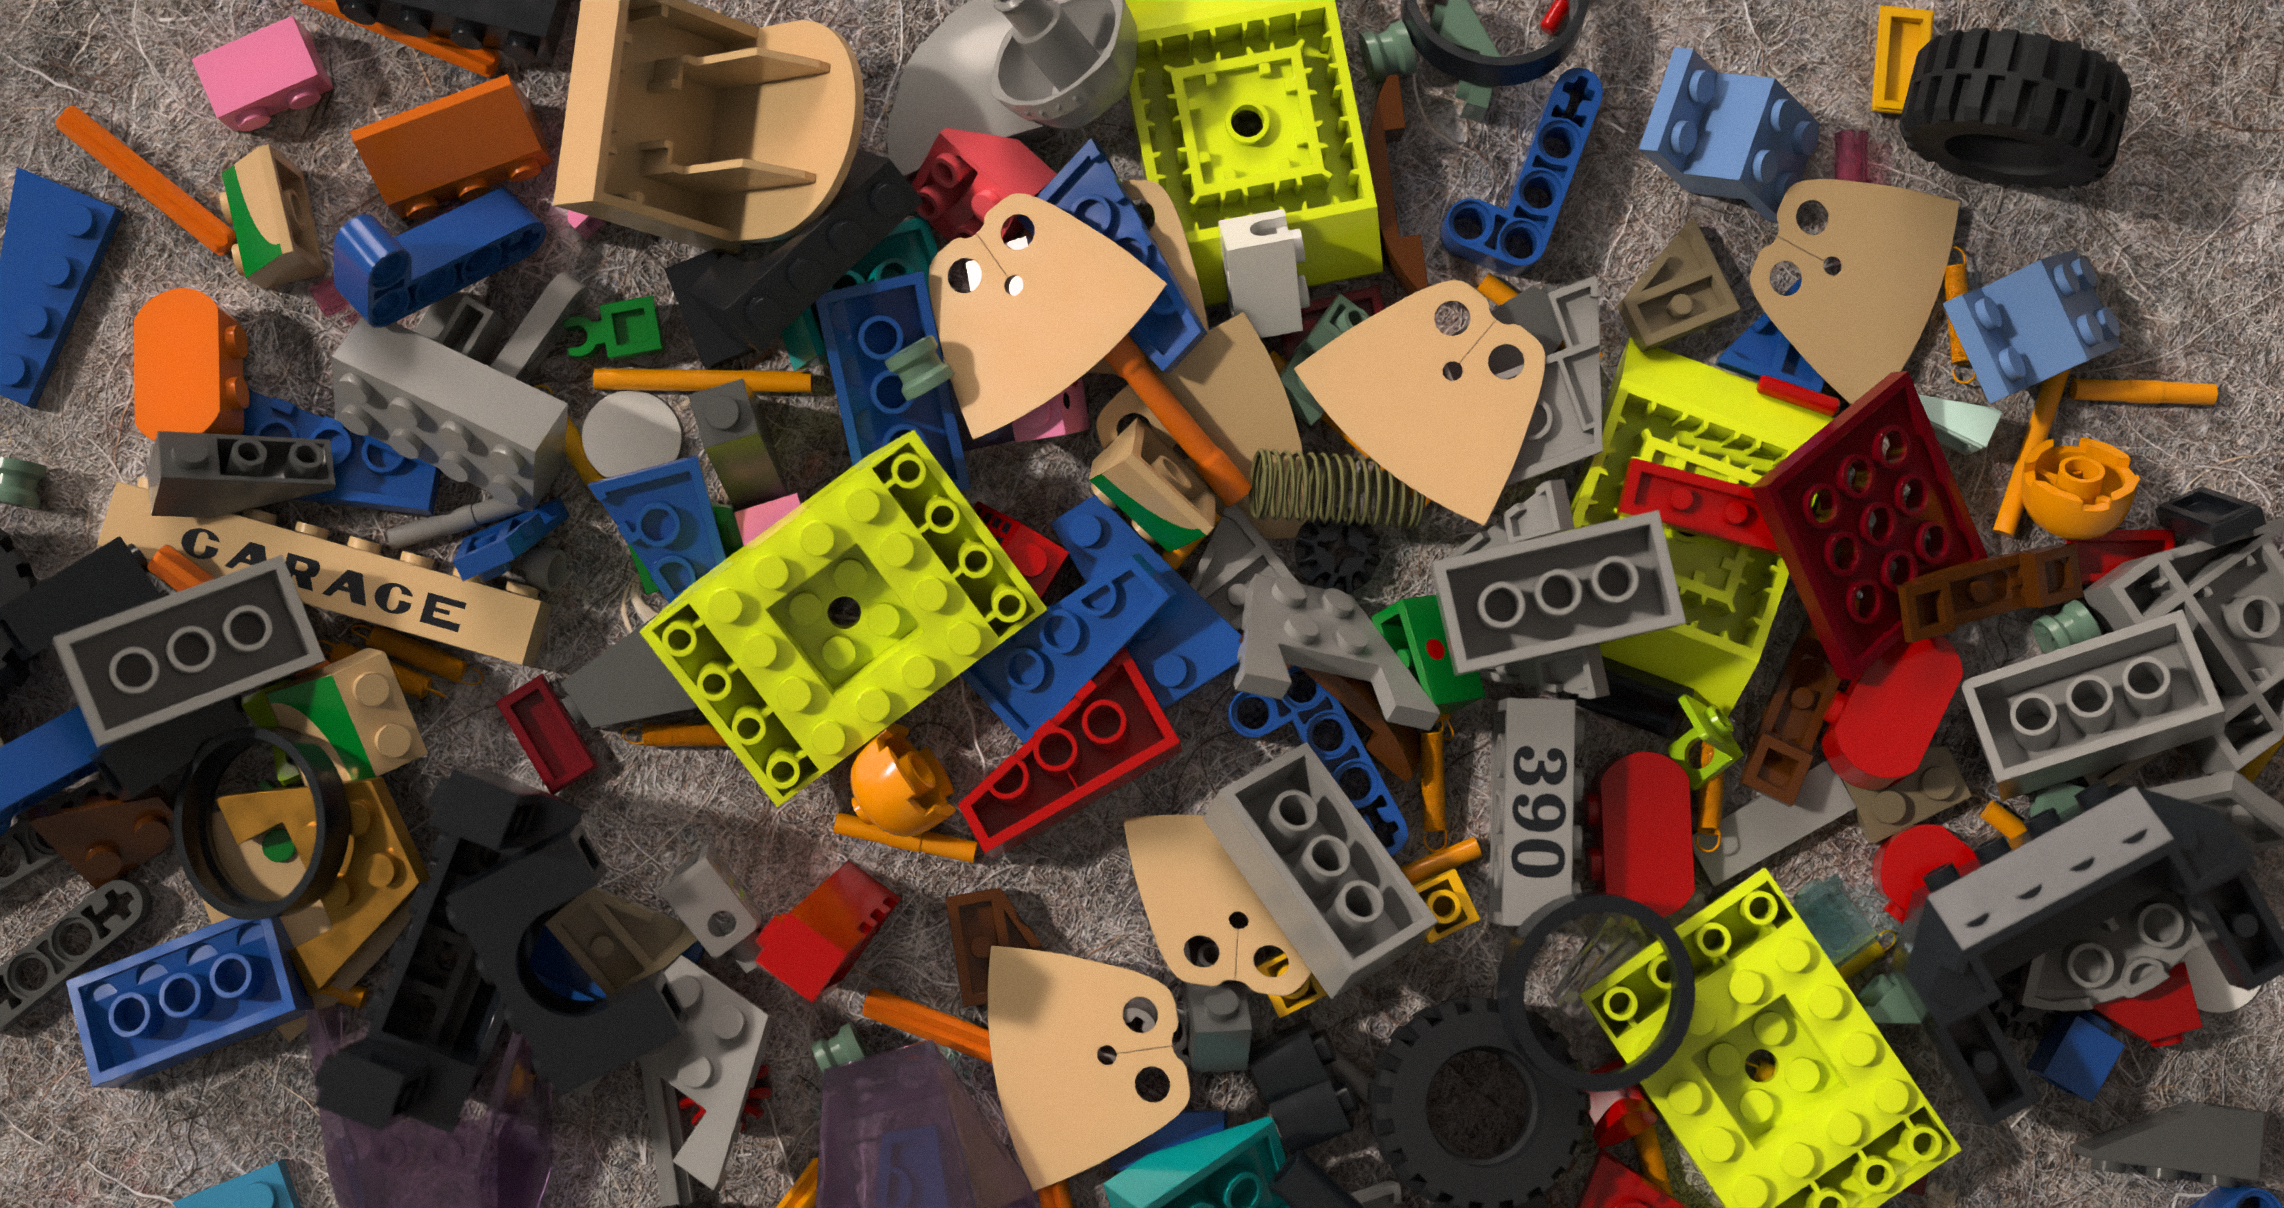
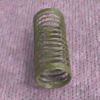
(1264, 484)

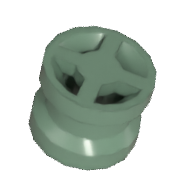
(1387, 52)
(919, 367)
(20, 482)
(2066, 628)
(842, 1048)

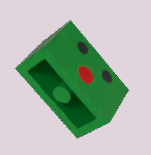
(1418, 638)

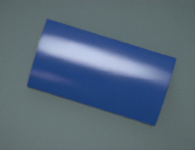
(860, 332)
(186, 999)

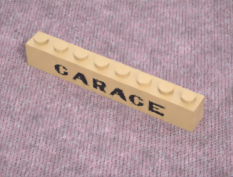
(343, 577)

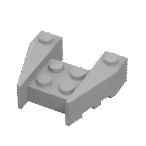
(2237, 619)

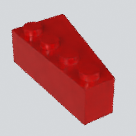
(1077, 757)
(826, 932)

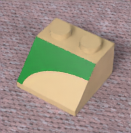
(271, 220)
(1154, 488)
(352, 714)

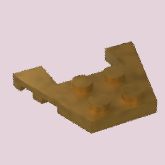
(375, 878)

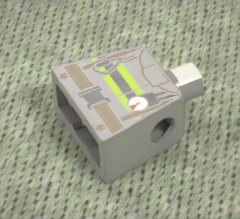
(704, 887)

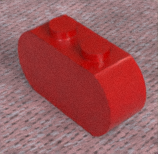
(1891, 713)
(1641, 831)
(1909, 856)

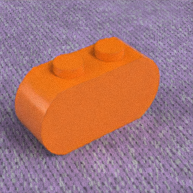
(188, 366)

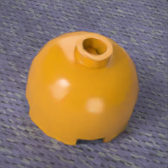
(2078, 488)
(898, 785)

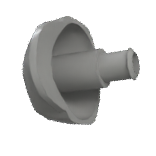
(1064, 59)

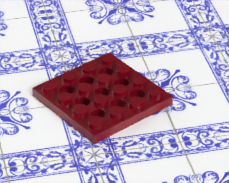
(1843, 516)

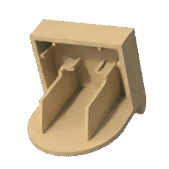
(706, 123)

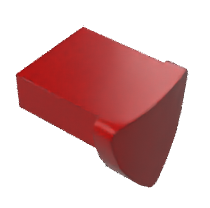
(1619, 1112)

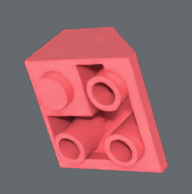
(970, 175)

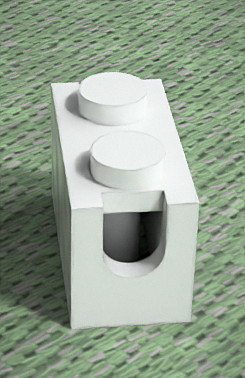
(1263, 271)

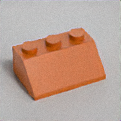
(453, 147)

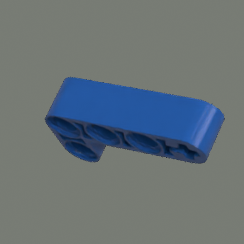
(1537, 171)
(405, 273)
(1347, 755)
(44, 763)

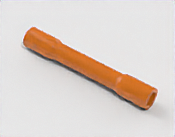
(1209, 460)

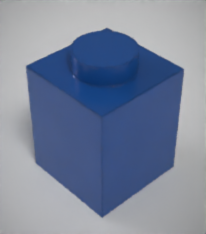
(2076, 1054)

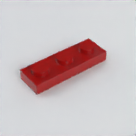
(1696, 505)

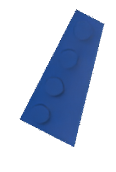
(1095, 195)
(46, 270)
(364, 468)
(1187, 639)
(1067, 645)

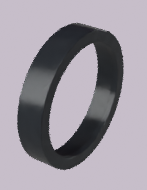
(1489, 69)
(194, 822)
(1512, 985)

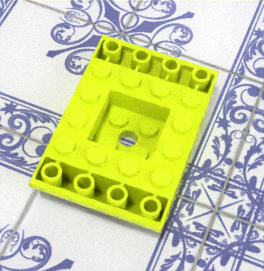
(1289, 67)
(1715, 427)
(809, 692)
(1837, 1114)

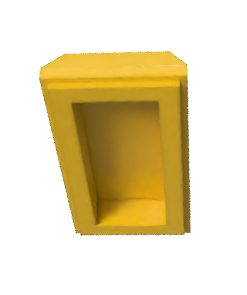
(1899, 39)

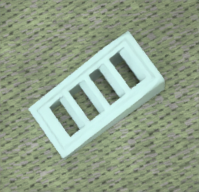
(1961, 424)

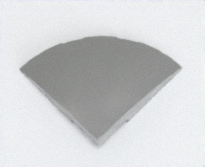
(951, 88)
(2112, 958)

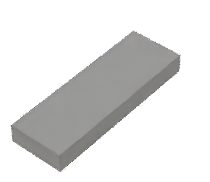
(1768, 826)

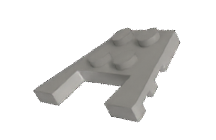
(1568, 409)
(1326, 634)
(1572, 671)
(710, 1064)

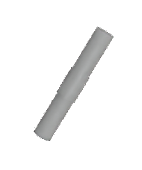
(450, 522)

